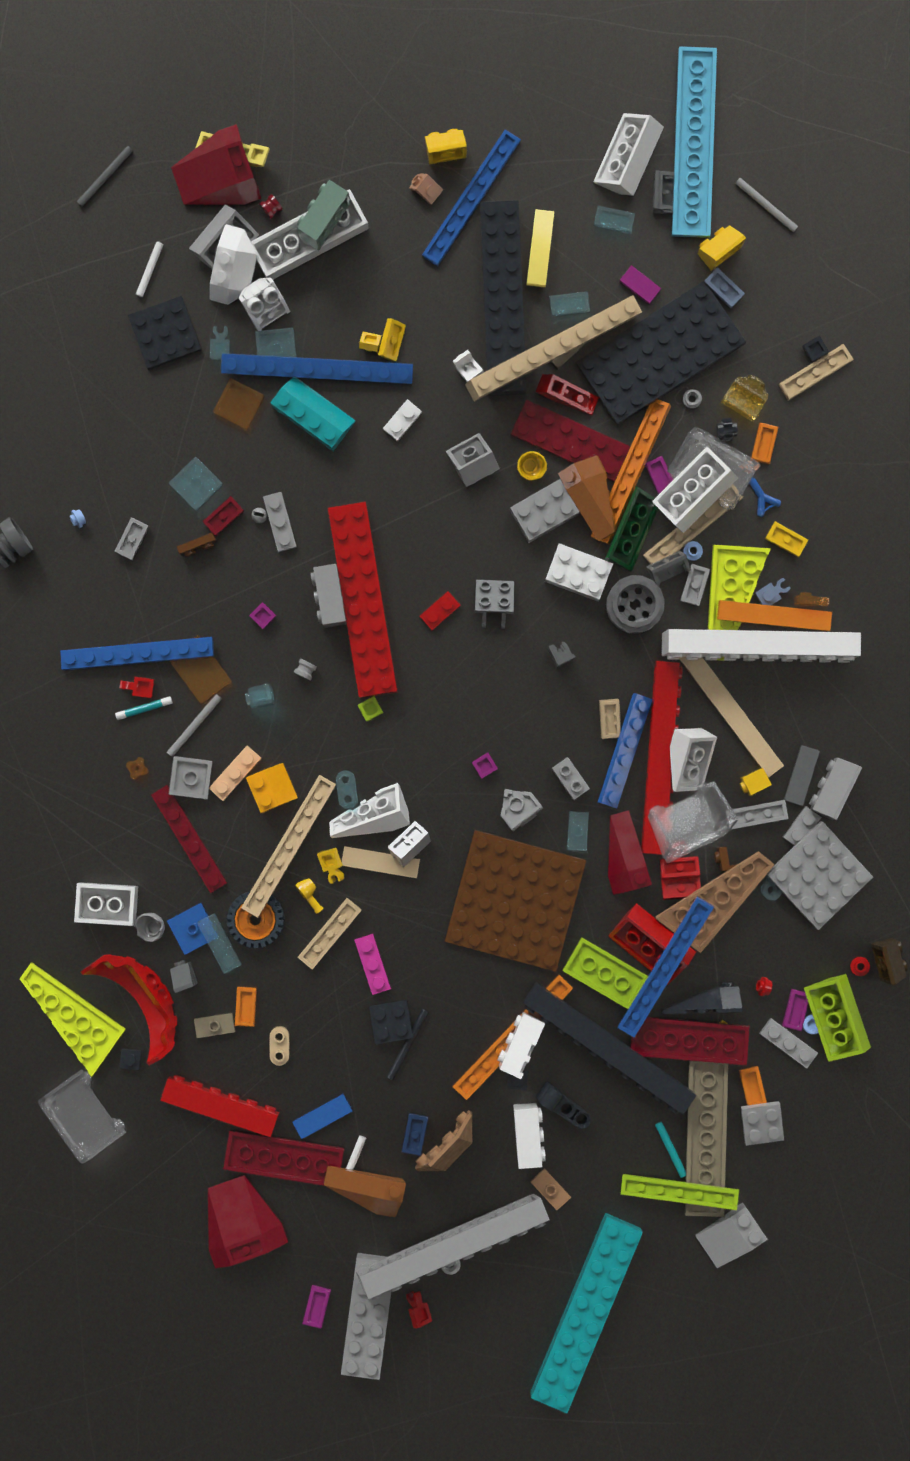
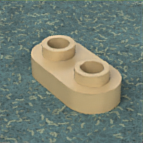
(279, 1046)

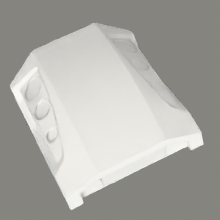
(263, 302)

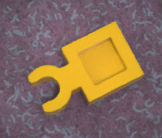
(331, 862)

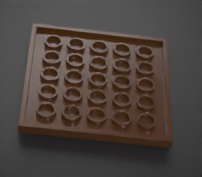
(515, 900)

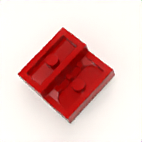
(679, 877)

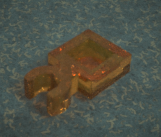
(806, 598)

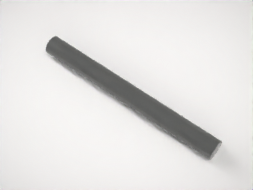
(104, 176)

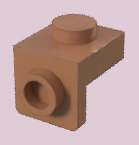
(426, 187)

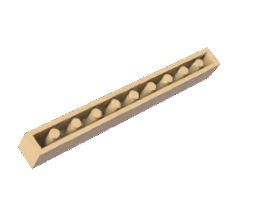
(553, 348)

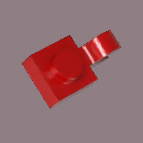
(141, 687)
(420, 1311)

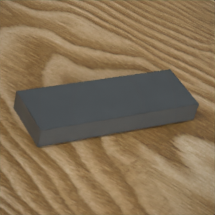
(801, 775)

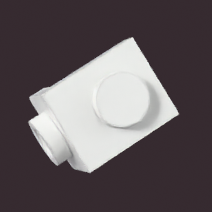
(467, 366)

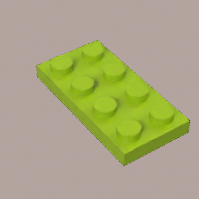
(604, 973)

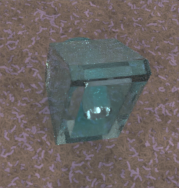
(260, 696)

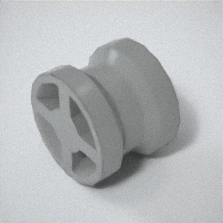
(305, 669)

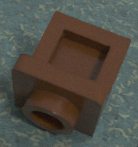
(721, 857)

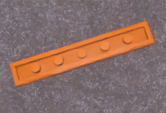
(774, 615)

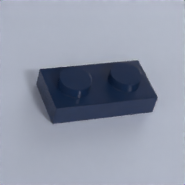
(414, 1134)

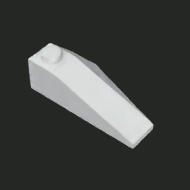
(379, 814)

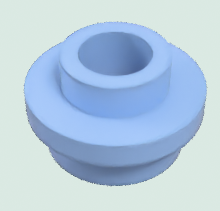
(77, 518)
(686, 550)

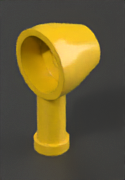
(306, 889)

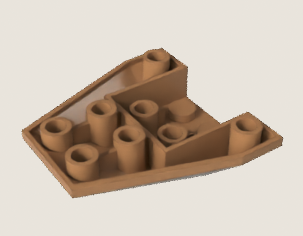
(452, 1146)

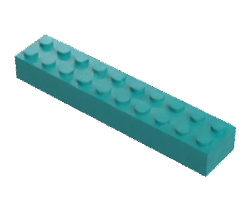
(586, 1313)

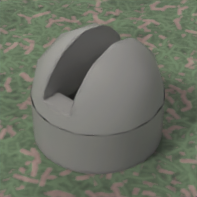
(258, 519)

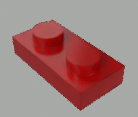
(440, 610)

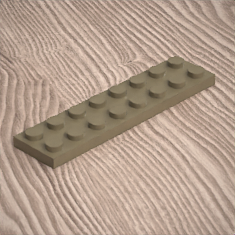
(706, 1130)

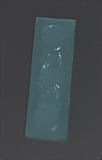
(219, 943)

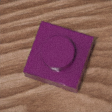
(262, 615)
(484, 765)

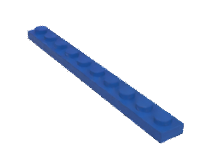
(316, 368)

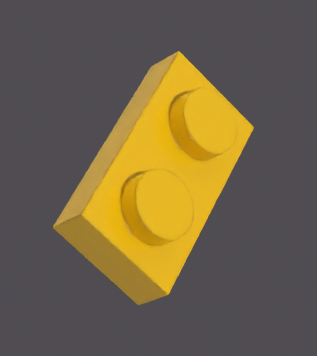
(391, 339)
(786, 539)

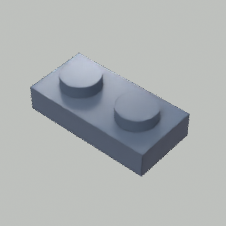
(724, 288)

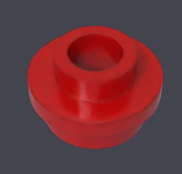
(853, 966)
(764, 986)

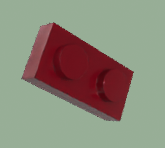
(223, 516)

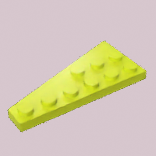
(733, 579)
(79, 1023)

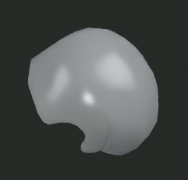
(149, 927)

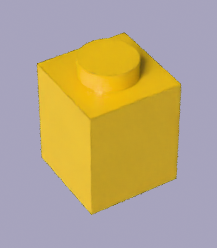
(755, 782)

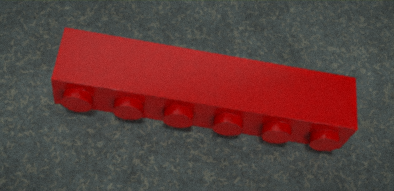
(220, 1106)

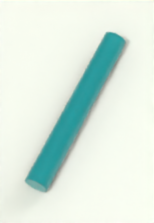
(671, 1150)

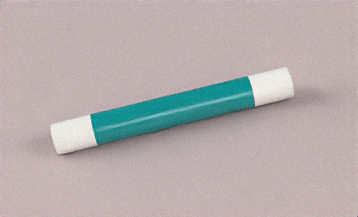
(143, 708)

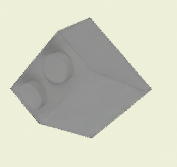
(473, 459)

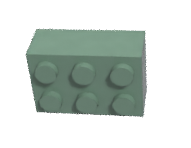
(323, 214)

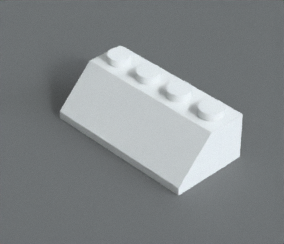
(628, 153)

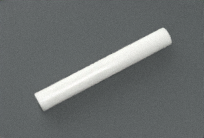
(149, 269)
(356, 1152)

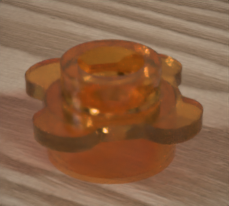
(132, 765)

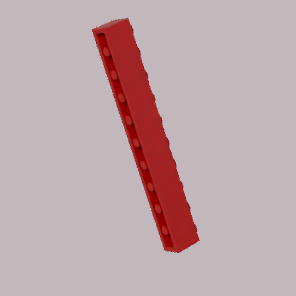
(662, 728)

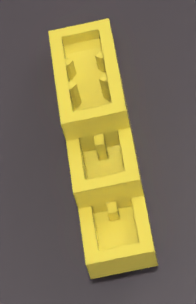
(540, 248)

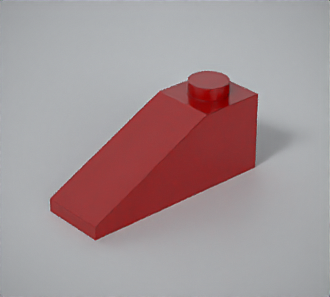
(566, 393)

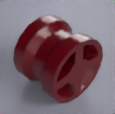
(271, 206)

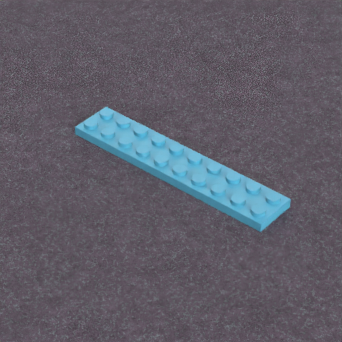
(694, 142)

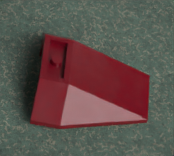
(217, 172)
(240, 1223)

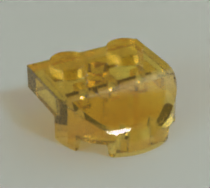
(746, 396)

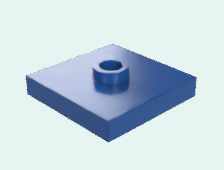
(187, 930)

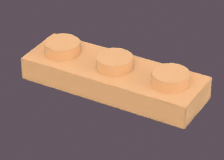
(235, 773)

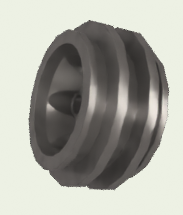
(649, 589)

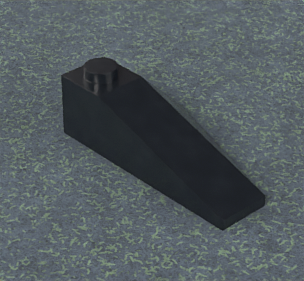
(719, 999)

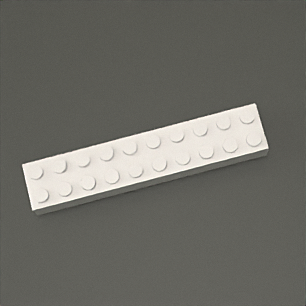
(761, 644)

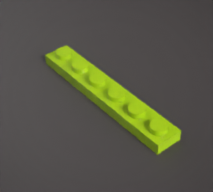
(680, 1192)

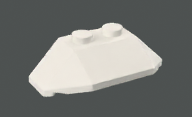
(232, 265)

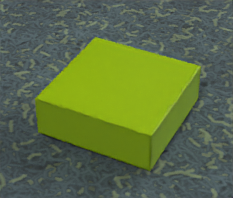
(370, 708)

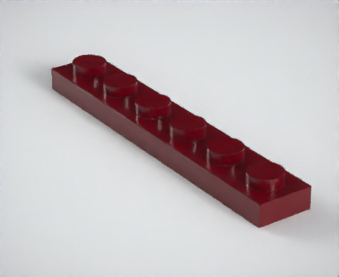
(189, 839)

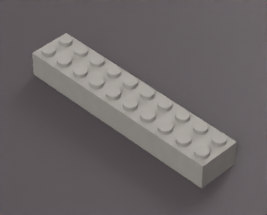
(452, 1246)

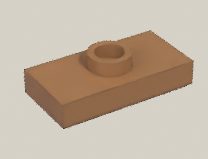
(550, 1189)

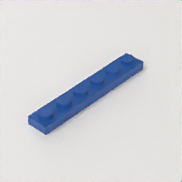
(625, 750)

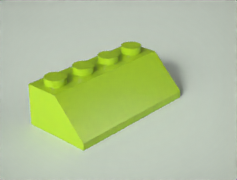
(837, 1018)

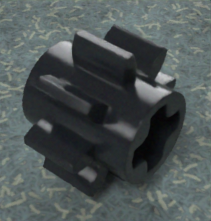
(727, 429)

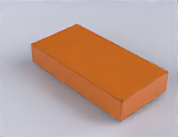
(764, 443)
(245, 1006)
(752, 1086)

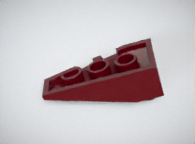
(626, 861)

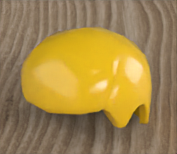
(532, 465)

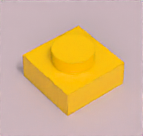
(370, 341)

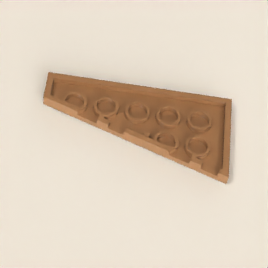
(724, 893)

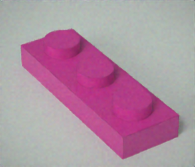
(372, 964)

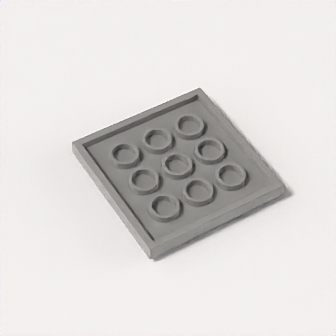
(819, 875)

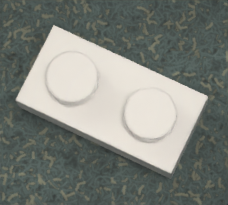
(402, 420)

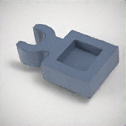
(769, 594)

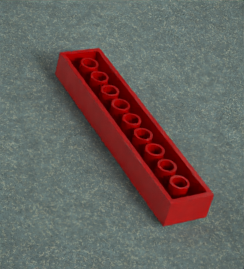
(362, 600)

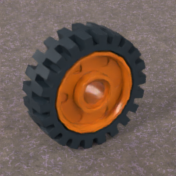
(254, 935)

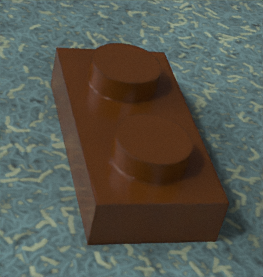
(189, 548)

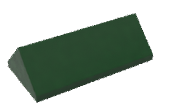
(632, 530)

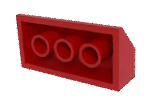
(646, 939)

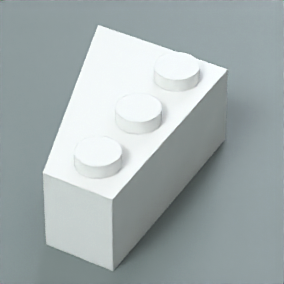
(520, 1044)

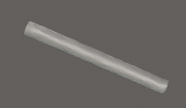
(766, 204)
(194, 725)

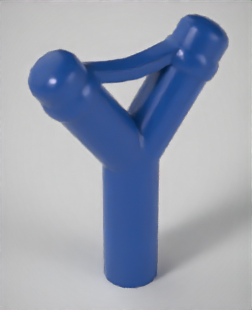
(762, 498)

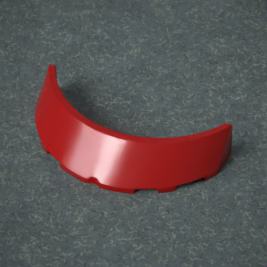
(150, 995)

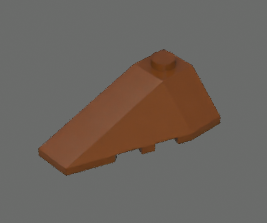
(589, 491)
(372, 1191)

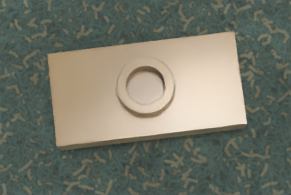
(609, 718)

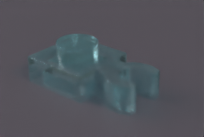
(220, 344)

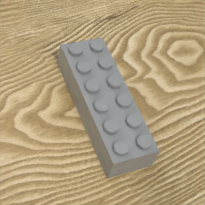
(365, 1328)

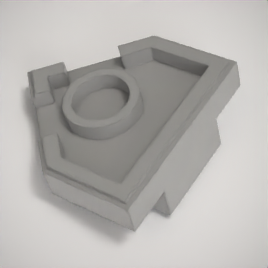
(519, 808)

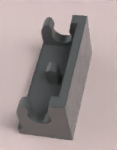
(663, 192)
(668, 567)
(561, 656)

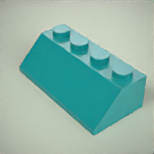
(312, 413)

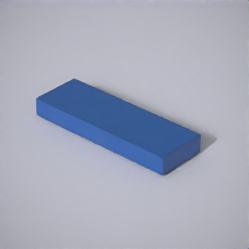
(322, 1116)

